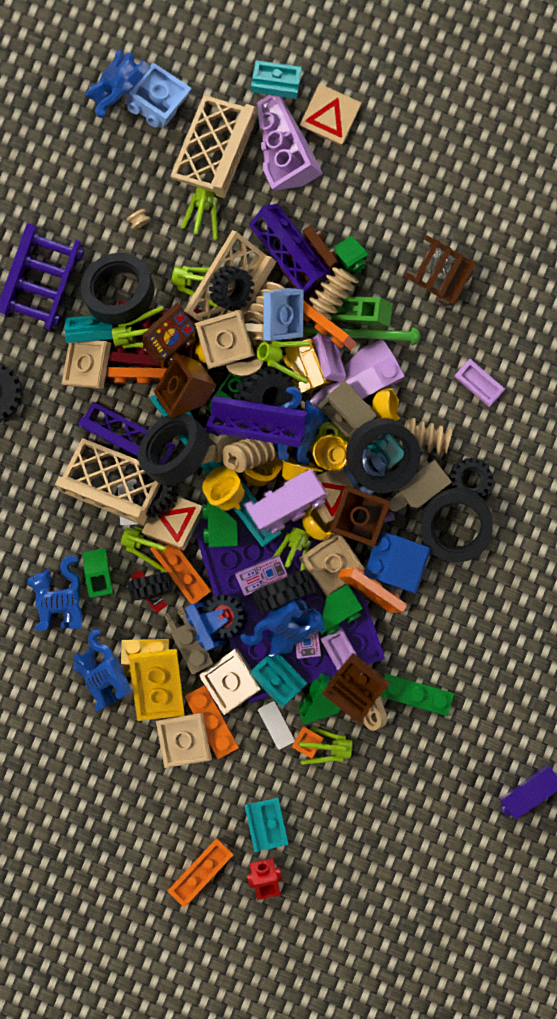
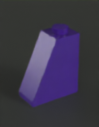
(529, 793)

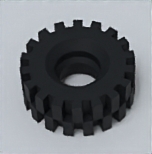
(256, 384)
(10, 393)
(283, 591)

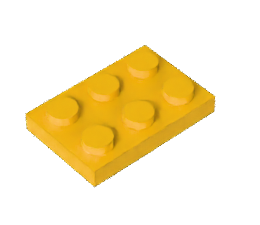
(156, 684)

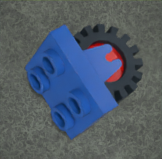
(216, 620)

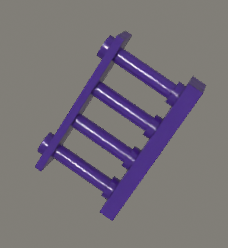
(23, 260)

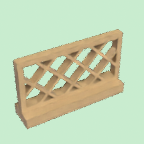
(233, 151)
(258, 268)
(98, 496)

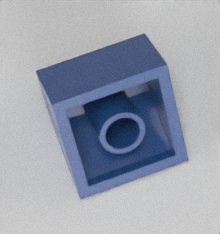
(397, 562)

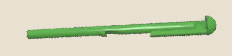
(413, 336)

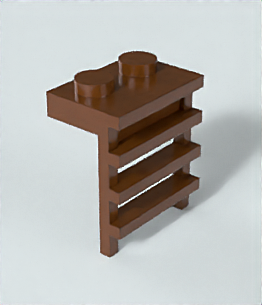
(327, 255)
(455, 279)
(355, 688)

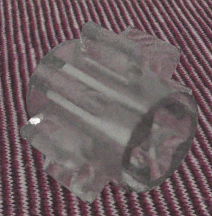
(434, 260)

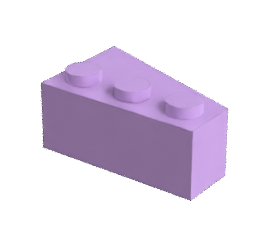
(288, 502)

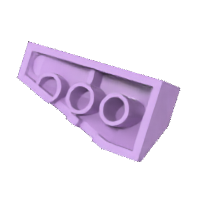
(286, 153)
(367, 372)

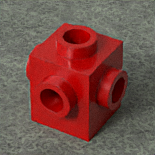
(264, 874)

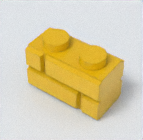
(306, 363)

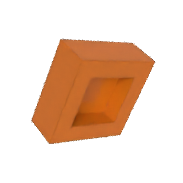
(307, 735)

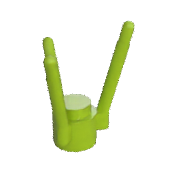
(203, 200)
(184, 277)
(124, 335)
(272, 354)
(133, 539)
(297, 540)
(340, 748)

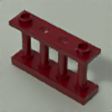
(141, 358)

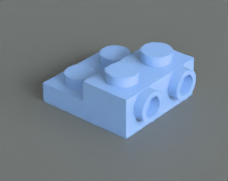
(157, 96)
(283, 314)

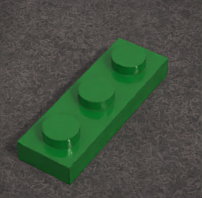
(418, 695)

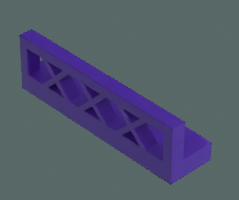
(291, 243)
(258, 419)
(118, 440)

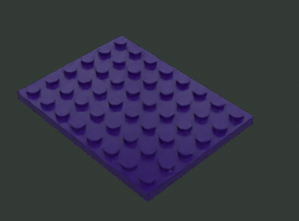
(221, 569)

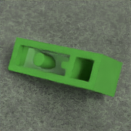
(363, 311)

